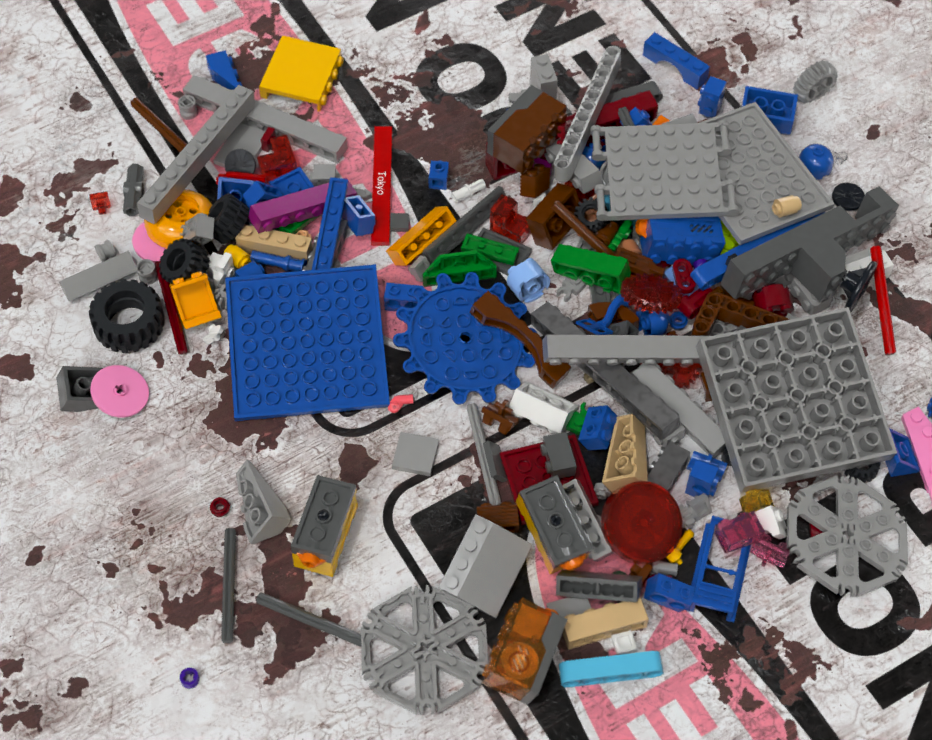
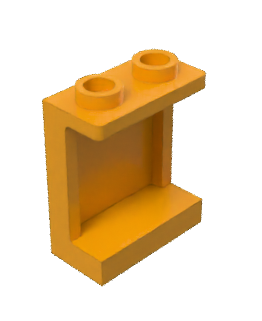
(194, 300)

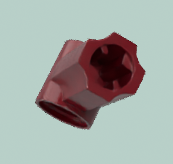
(692, 304)

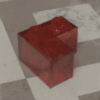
(279, 161)
(507, 221)

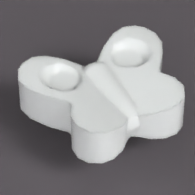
(214, 333)

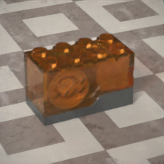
(523, 650)

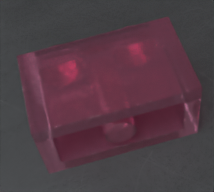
(739, 532)

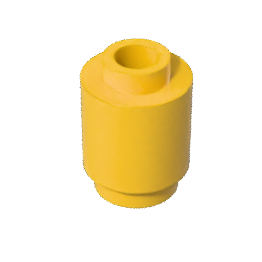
(239, 256)

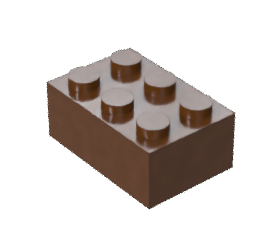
(545, 224)

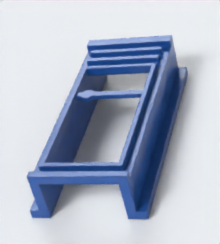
(712, 595)

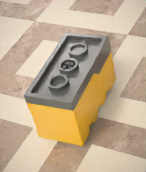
(324, 525)
(554, 525)

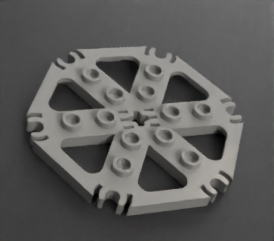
(834, 541)
(410, 644)

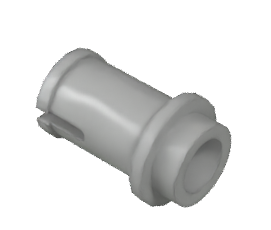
(665, 568)

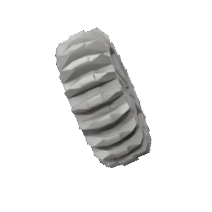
(815, 81)

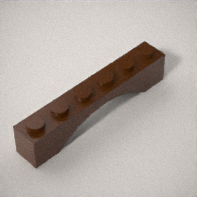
(493, 313)

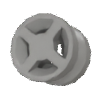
(105, 250)

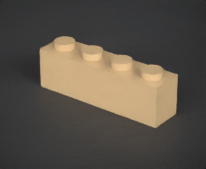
(274, 242)
(603, 622)

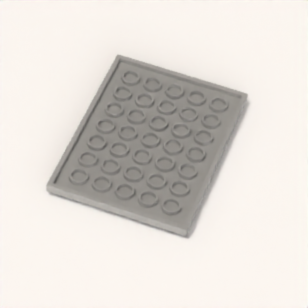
(763, 171)

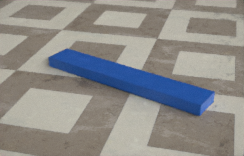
(330, 223)

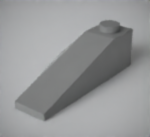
(262, 508)

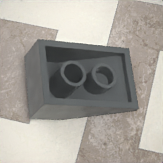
(74, 388)

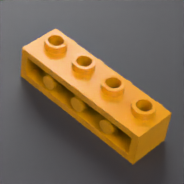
(421, 236)

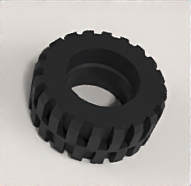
(119, 297)

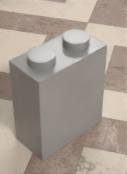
(543, 75)

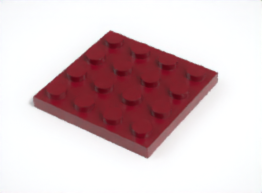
(527, 467)

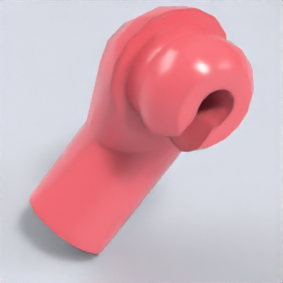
(398, 401)

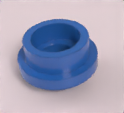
(680, 317)

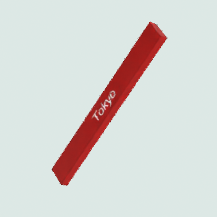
(382, 185)

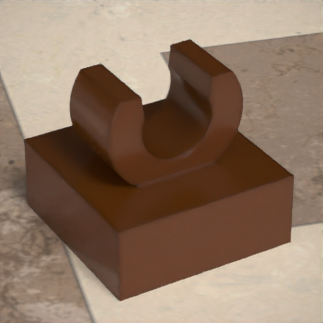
(645, 572)

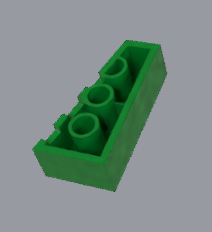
(591, 267)

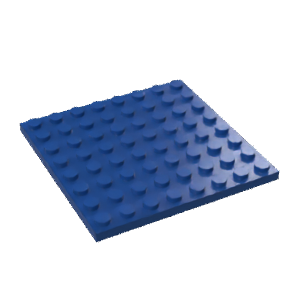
(306, 342)

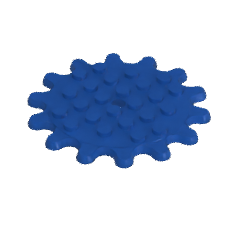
(444, 356)

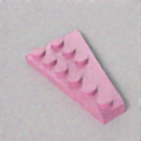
(920, 434)

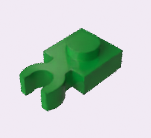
(623, 232)
(576, 422)

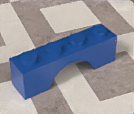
(691, 68)

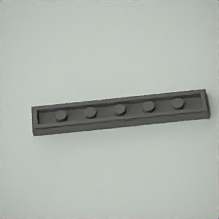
(466, 224)

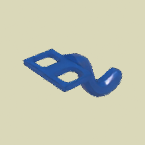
(603, 324)

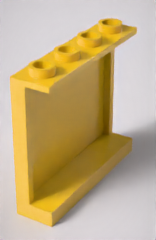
(301, 71)

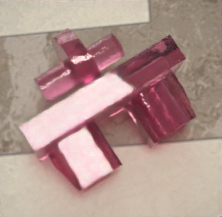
(769, 552)

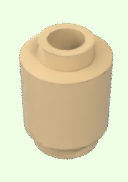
(786, 206)

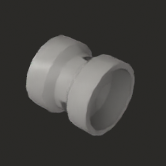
(187, 107)
(146, 271)

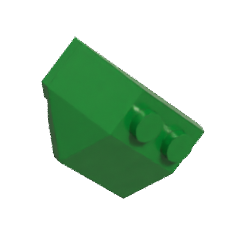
(458, 265)

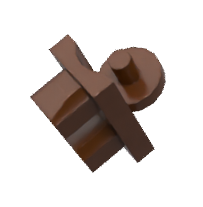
(501, 413)

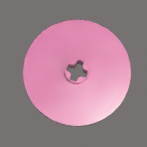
(144, 246)
(109, 381)

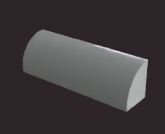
(98, 276)

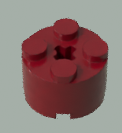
(774, 299)

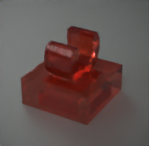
(100, 202)

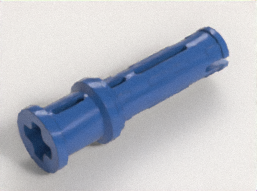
(287, 263)

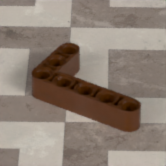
(731, 311)

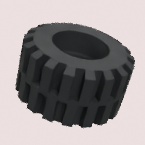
(228, 217)
(182, 260)

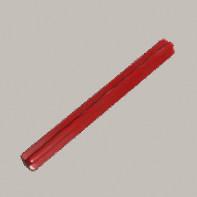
(883, 301)

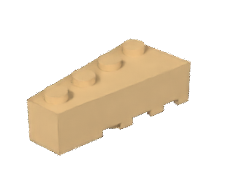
(626, 454)

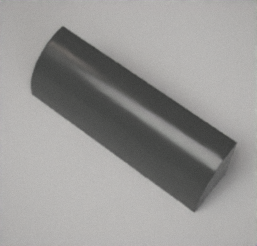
(598, 586)

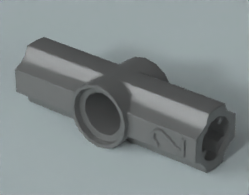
(133, 189)

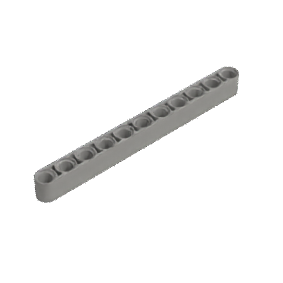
(587, 114)

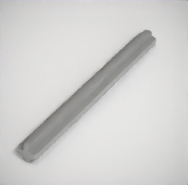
(479, 438)

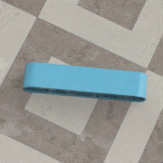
(610, 669)

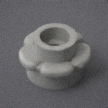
(601, 491)

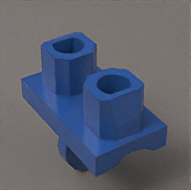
(710, 460)

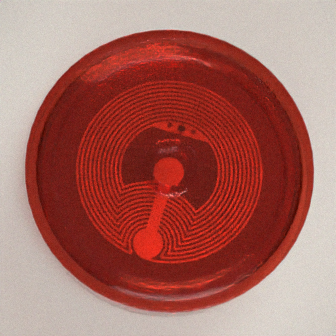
(641, 522)

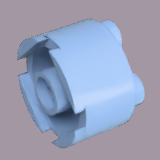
(527, 280)

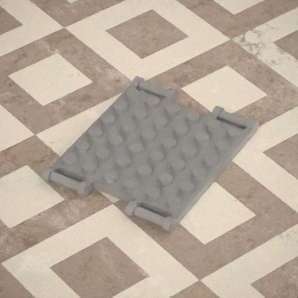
(663, 171)

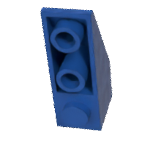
(221, 70)

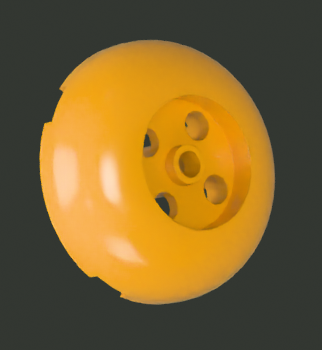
(184, 208)

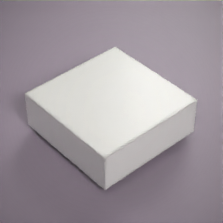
(624, 643)

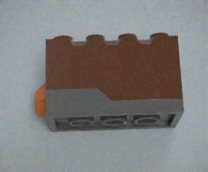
(526, 129)

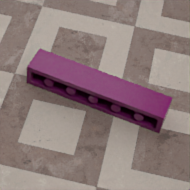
(291, 208)

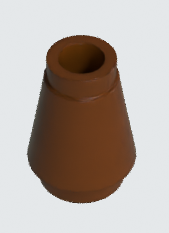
(607, 233)

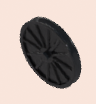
(240, 161)
(848, 196)

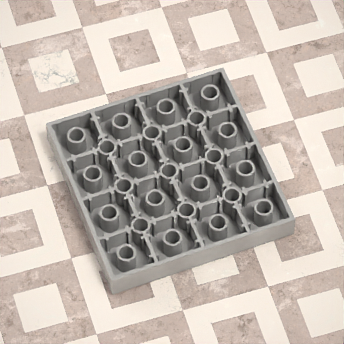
(795, 399)

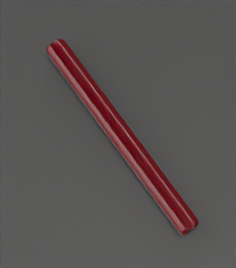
(172, 313)

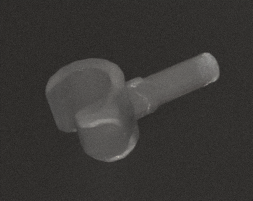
(839, 157)

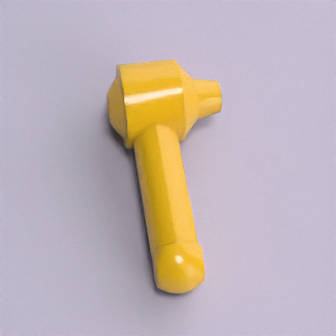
(675, 555)

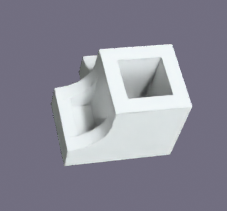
(220, 268)
(772, 521)

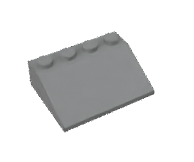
(485, 566)

